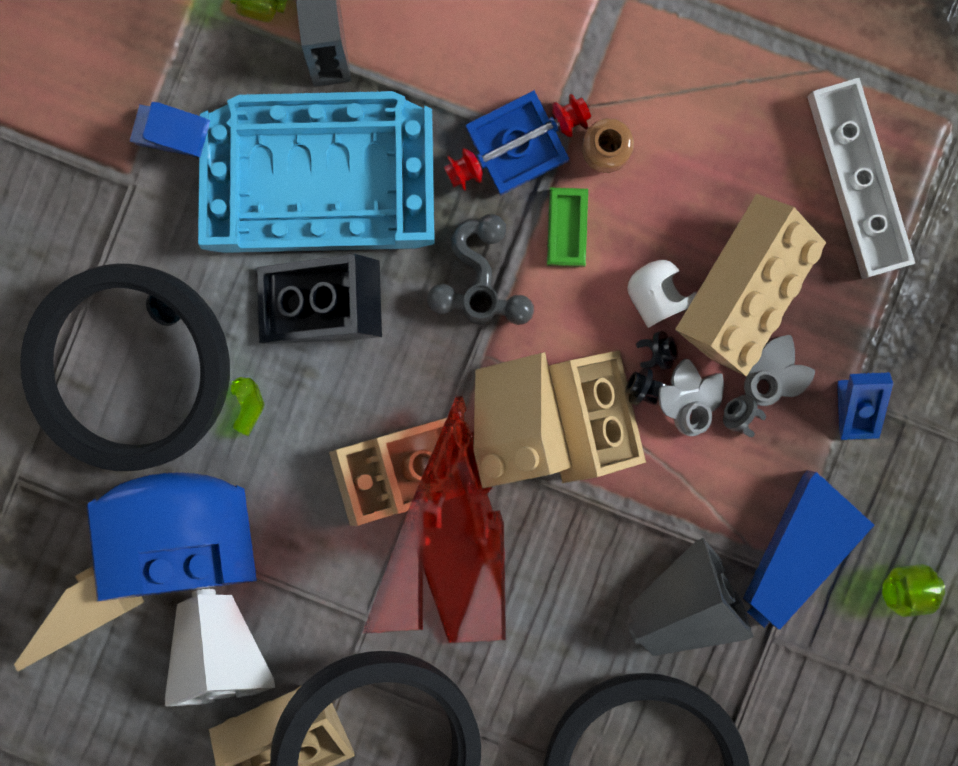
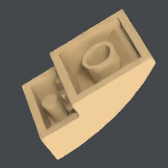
(384, 472)

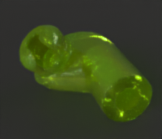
(251, 404)

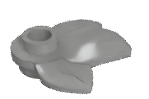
(780, 372)
(689, 395)

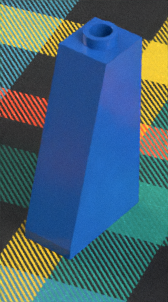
(805, 549)

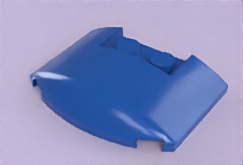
(169, 536)

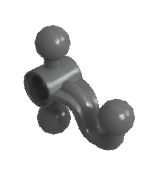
(443, 297)

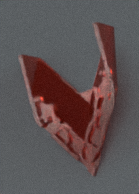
(454, 541)

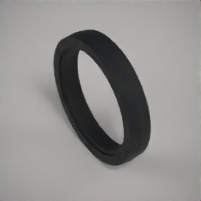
(47, 403)
(369, 669)
(637, 688)

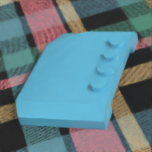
(317, 173)

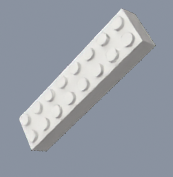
(860, 178)

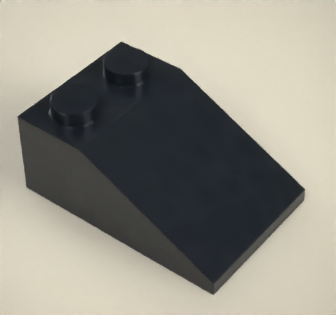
(320, 300)

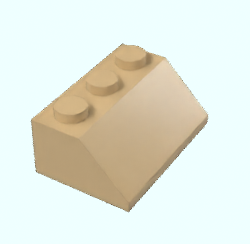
(596, 416)
(249, 737)

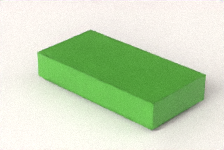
(567, 227)

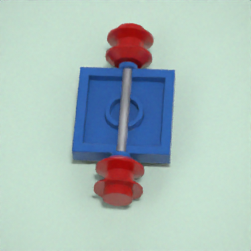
(517, 142)

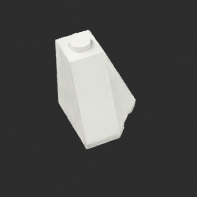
(213, 653)

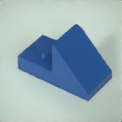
(169, 129)
(863, 405)

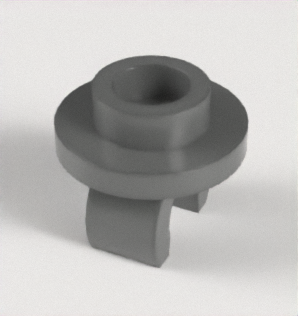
(740, 413)

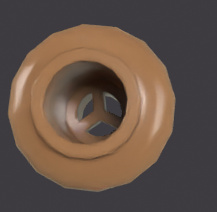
(613, 134)

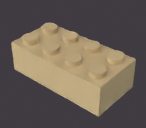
(751, 284)

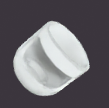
(654, 292)

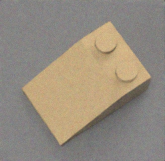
(517, 422)
(72, 618)

